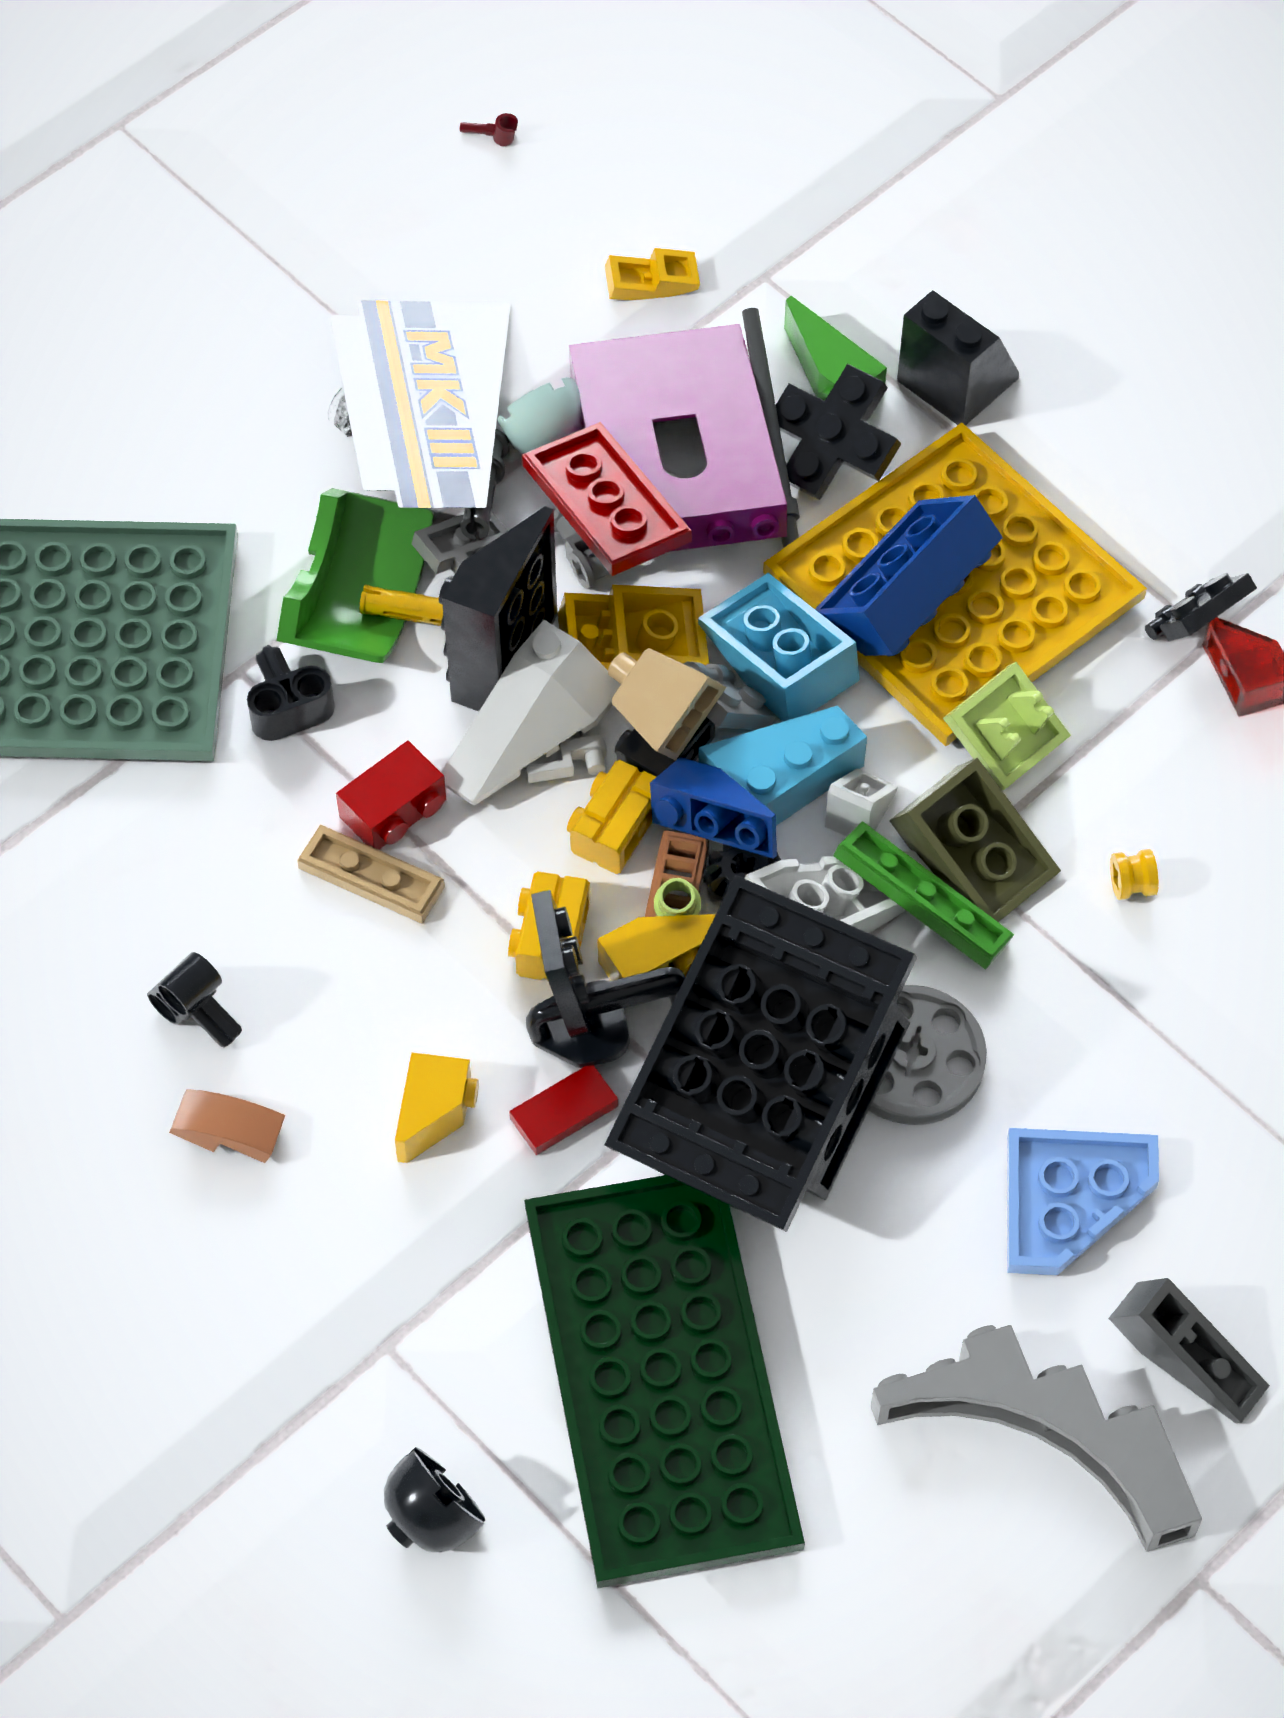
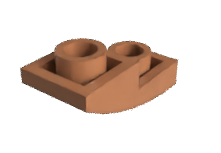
(221, 1119)

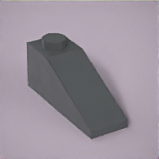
(1188, 1347)

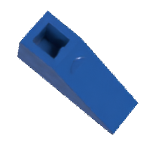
(713, 807)

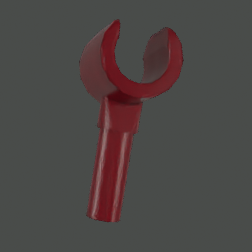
(502, 131)

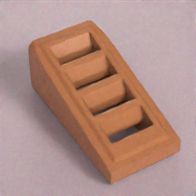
(682, 854)

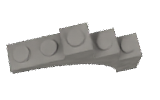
(1059, 1407)

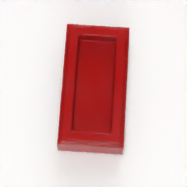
(563, 1108)

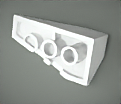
(831, 890)

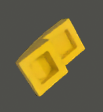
(661, 276)

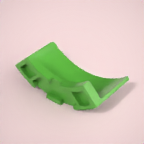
(354, 545)

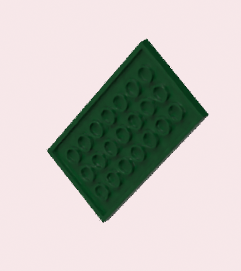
(661, 1380)

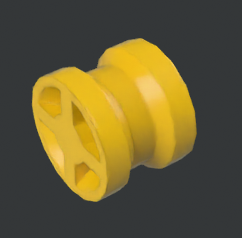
(1134, 874)

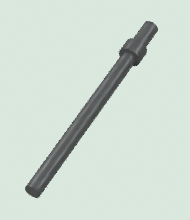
(762, 377)

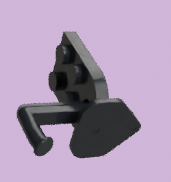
(583, 1019)

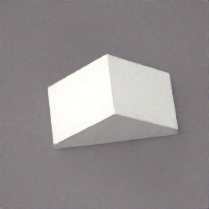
(857, 799)

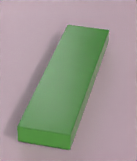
(923, 895)

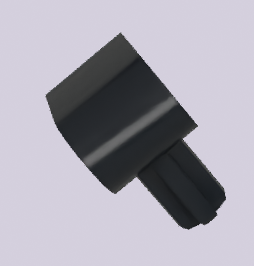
(287, 695)
(189, 993)

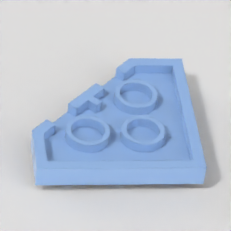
(1071, 1191)

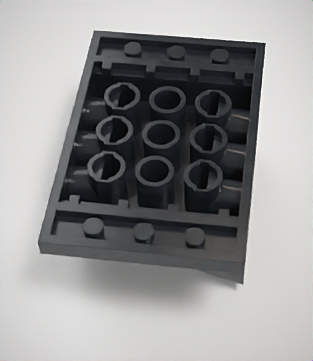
(767, 1055)

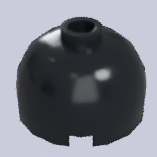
(428, 1505)

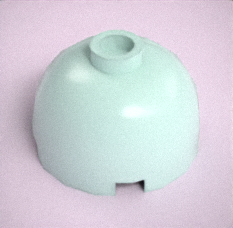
(543, 416)

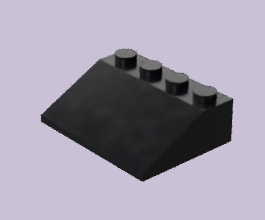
(497, 605)

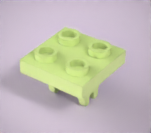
(1007, 725)

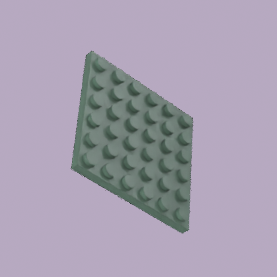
(113, 637)

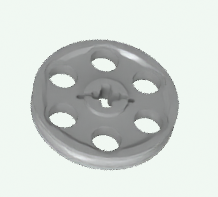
(930, 1065)

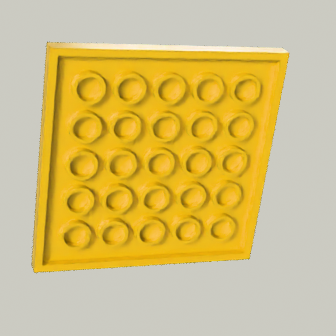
(1026, 605)

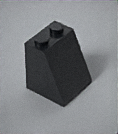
(952, 359)

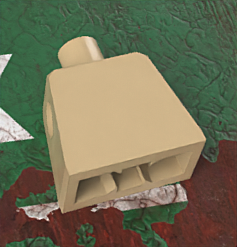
(663, 699)

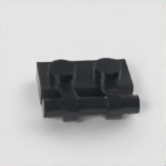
(1200, 606)

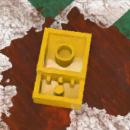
(637, 620)

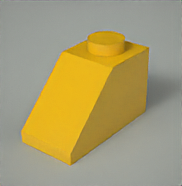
(433, 1102)

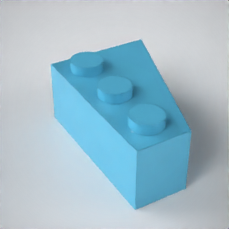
(791, 760)

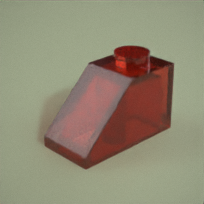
(1246, 665)

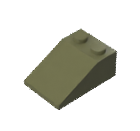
(976, 840)

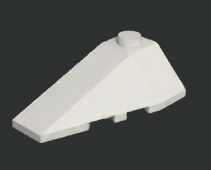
(538, 703)

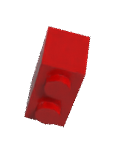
(391, 796)

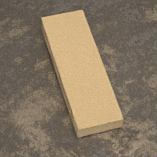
(371, 873)

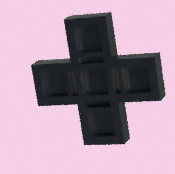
(835, 431)

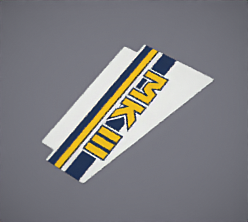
(423, 396)

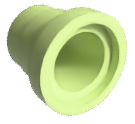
(692, 908)

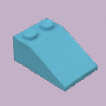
(782, 647)

